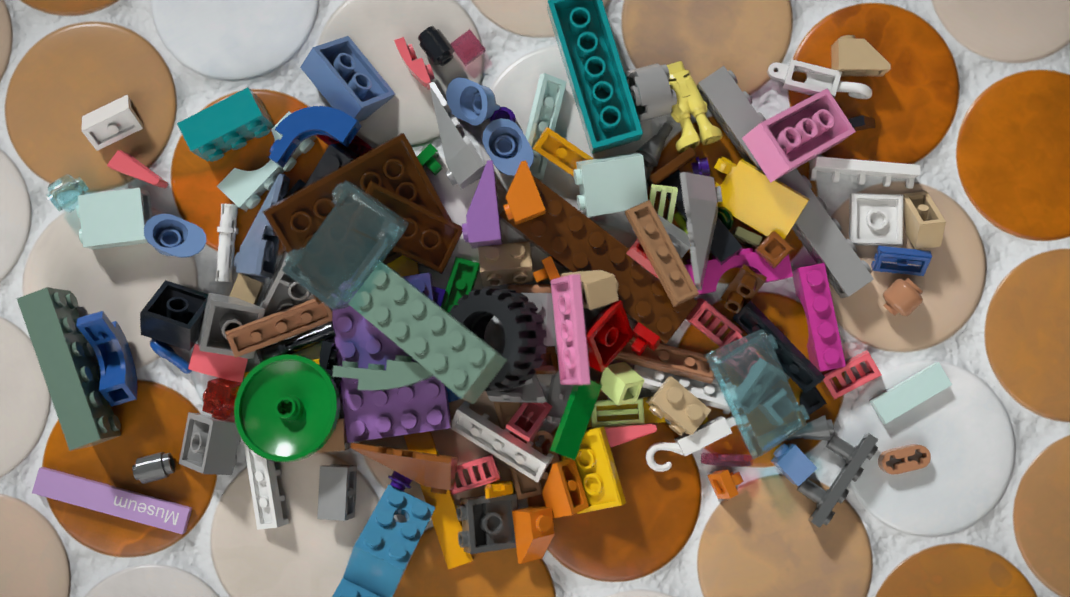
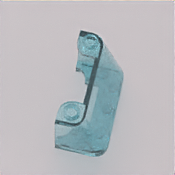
(345, 247)
(757, 392)

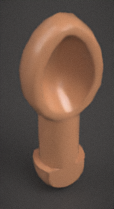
(531, 288)

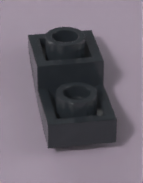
(328, 356)

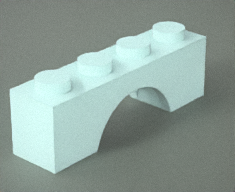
(247, 186)

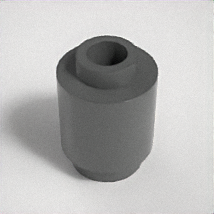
(154, 467)

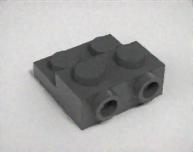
(486, 523)

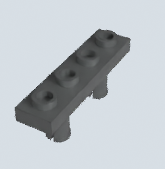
(852, 470)

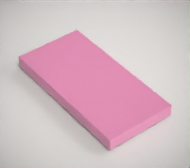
(570, 330)

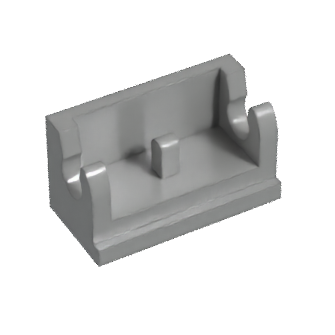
(558, 398)
(337, 492)

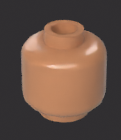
(902, 297)

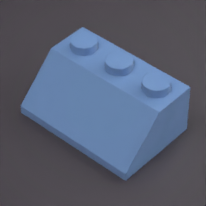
(347, 78)

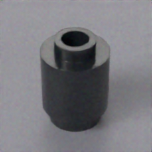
(436, 46)

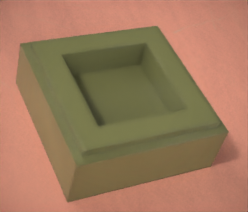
(746, 237)

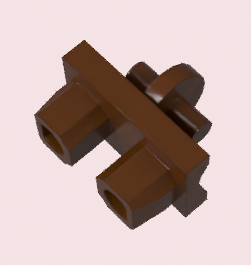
(742, 289)

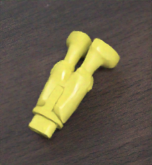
(690, 102)

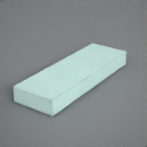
(910, 392)

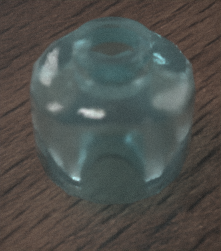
(65, 192)

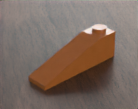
(424, 468)

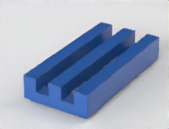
(902, 257)

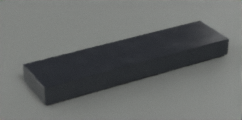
(723, 243)
(790, 358)

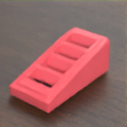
(132, 167)
(697, 322)
(865, 378)
(622, 434)
(493, 468)

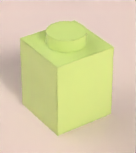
(621, 383)

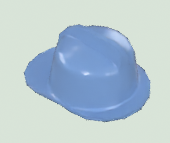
(470, 101)
(507, 146)
(174, 236)

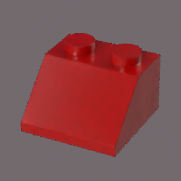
(607, 335)

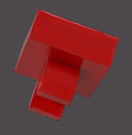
(644, 339)

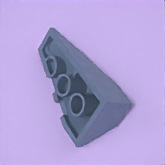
(261, 244)

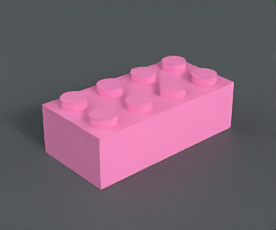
(798, 134)

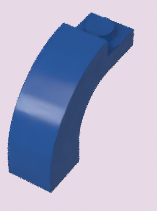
(308, 123)
(114, 357)

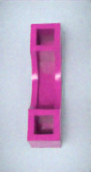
(748, 257)
(824, 339)

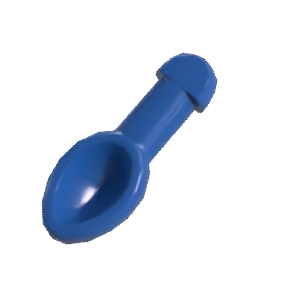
(167, 352)

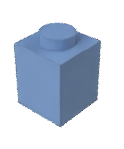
(793, 463)

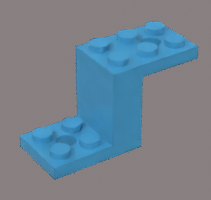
(385, 546)

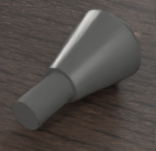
(653, 148)
(816, 430)

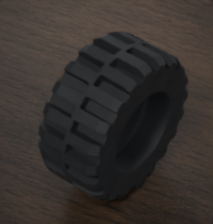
(521, 328)

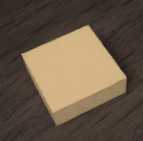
(247, 289)

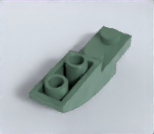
(398, 373)

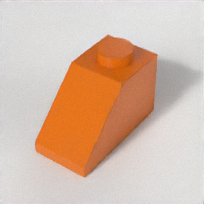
(523, 197)
(564, 489)
(532, 532)

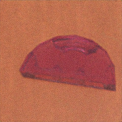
(723, 459)

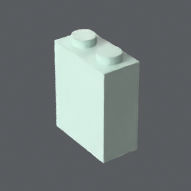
(610, 184)
(113, 218)

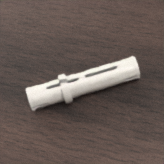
(227, 236)

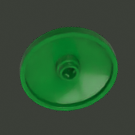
(287, 408)

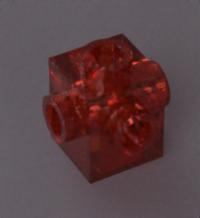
(220, 398)

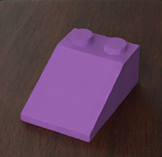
(483, 214)

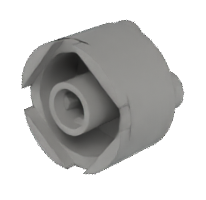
(651, 91)

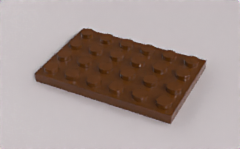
(388, 165)

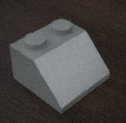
(222, 315)
(209, 445)

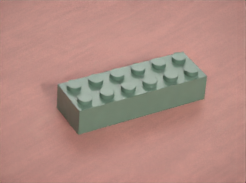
(427, 333)
(68, 367)

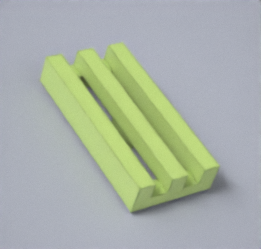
(664, 189)
(640, 411)

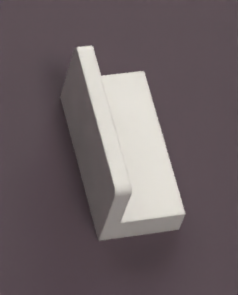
(111, 123)

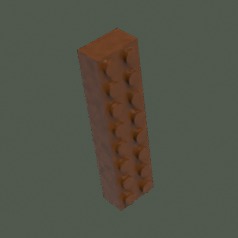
(584, 246)

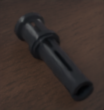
(297, 342)

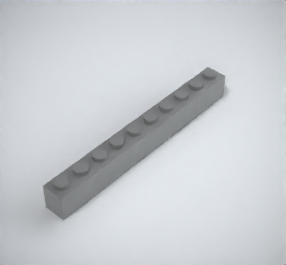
(814, 227)

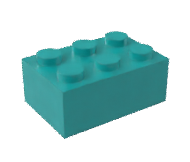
(226, 125)

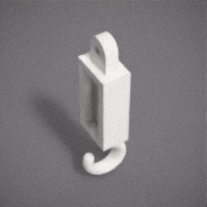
(817, 80)
(688, 444)

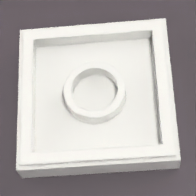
(876, 219)

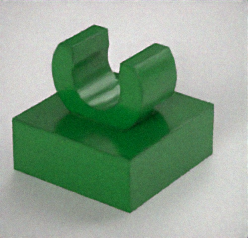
(427, 159)

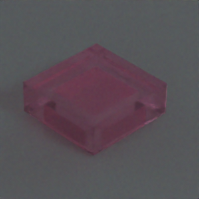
(467, 47)

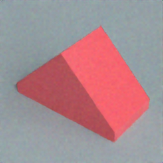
(529, 419)

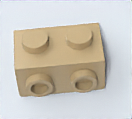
(505, 264)
(678, 407)

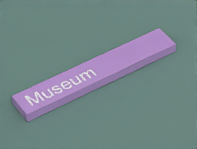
(112, 500)

